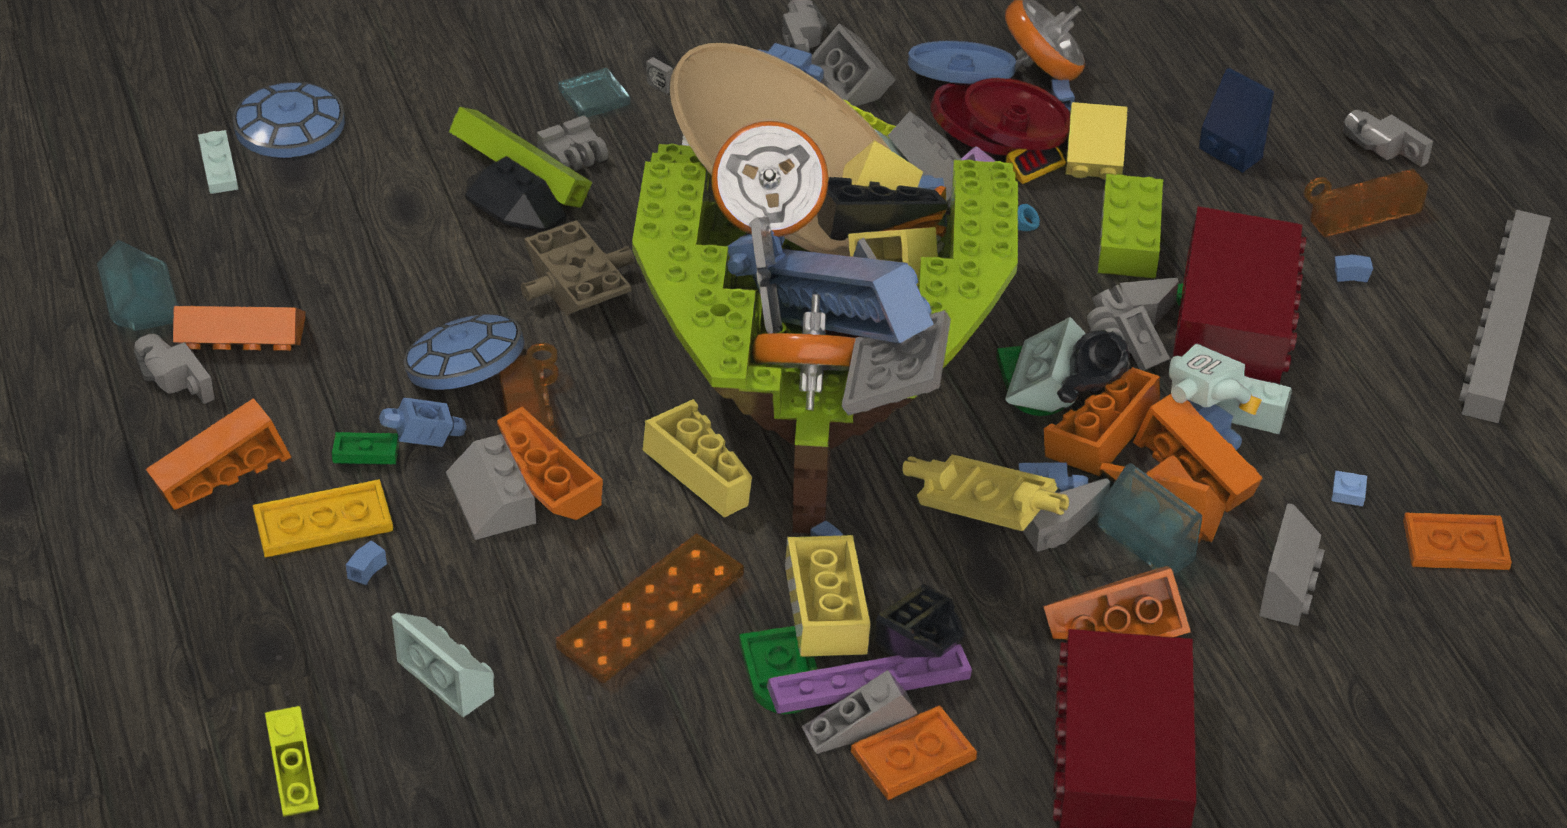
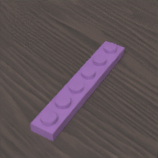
(836, 683)

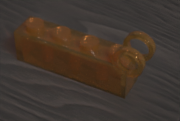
(1365, 202)
(523, 382)

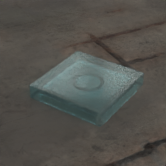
(594, 93)

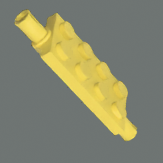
(985, 490)

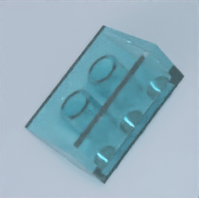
(136, 288)
(1150, 520)

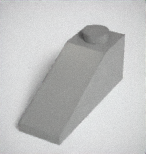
(1052, 530)

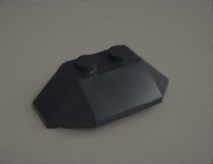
(514, 196)
(919, 625)

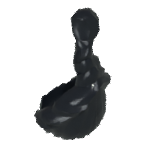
(1095, 362)

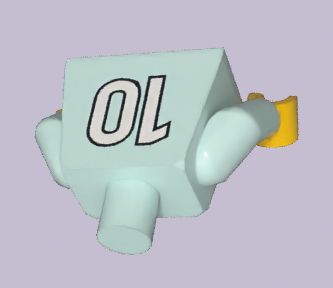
(1209, 379)

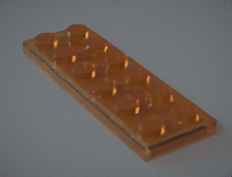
(649, 608)

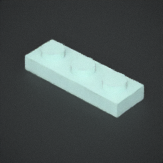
(217, 162)

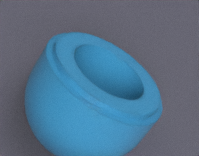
(1028, 211)

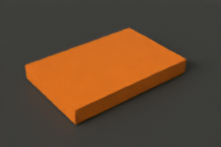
(1457, 541)
(913, 752)

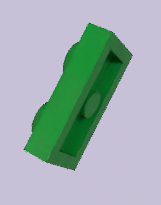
(365, 448)

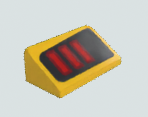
(1034, 163)

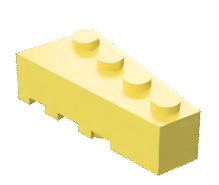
(698, 457)

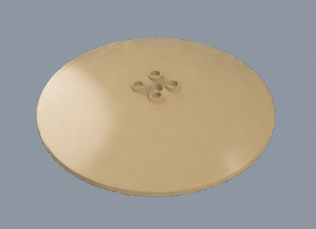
(732, 86)

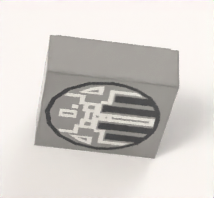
(659, 75)

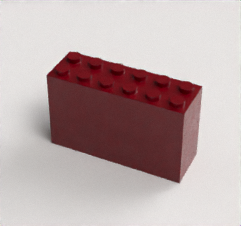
(1242, 290)
(1124, 732)

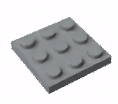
(895, 371)

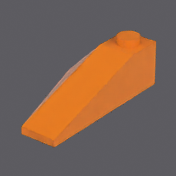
(550, 467)
(1193, 493)
(1134, 605)

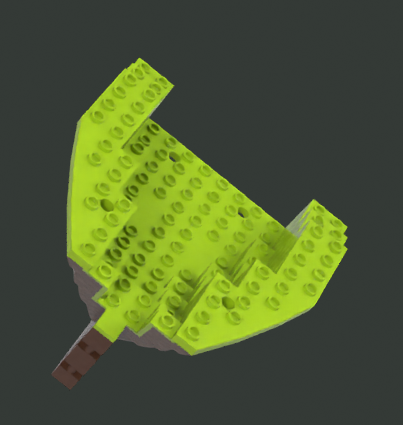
(716, 316)

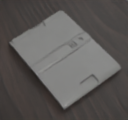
(765, 257)

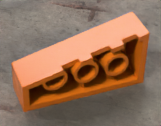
(1206, 456)

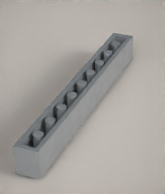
(1505, 318)

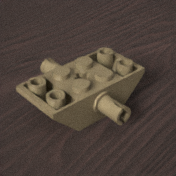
(574, 268)

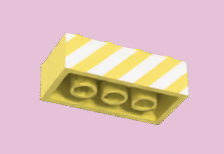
(827, 596)

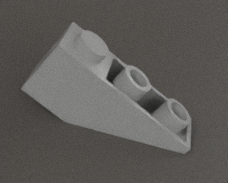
(860, 714)

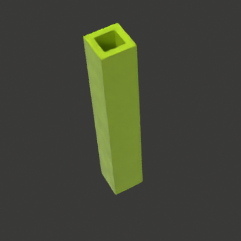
(499, 142)

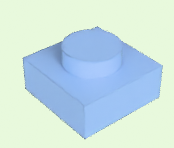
(1349, 488)

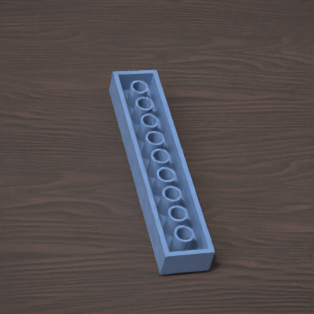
(855, 293)

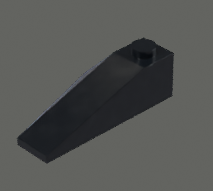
(873, 208)

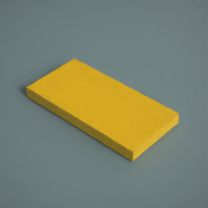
(322, 518)

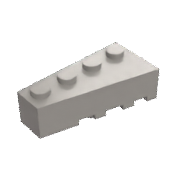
(925, 149)

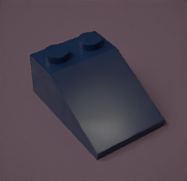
(1237, 121)

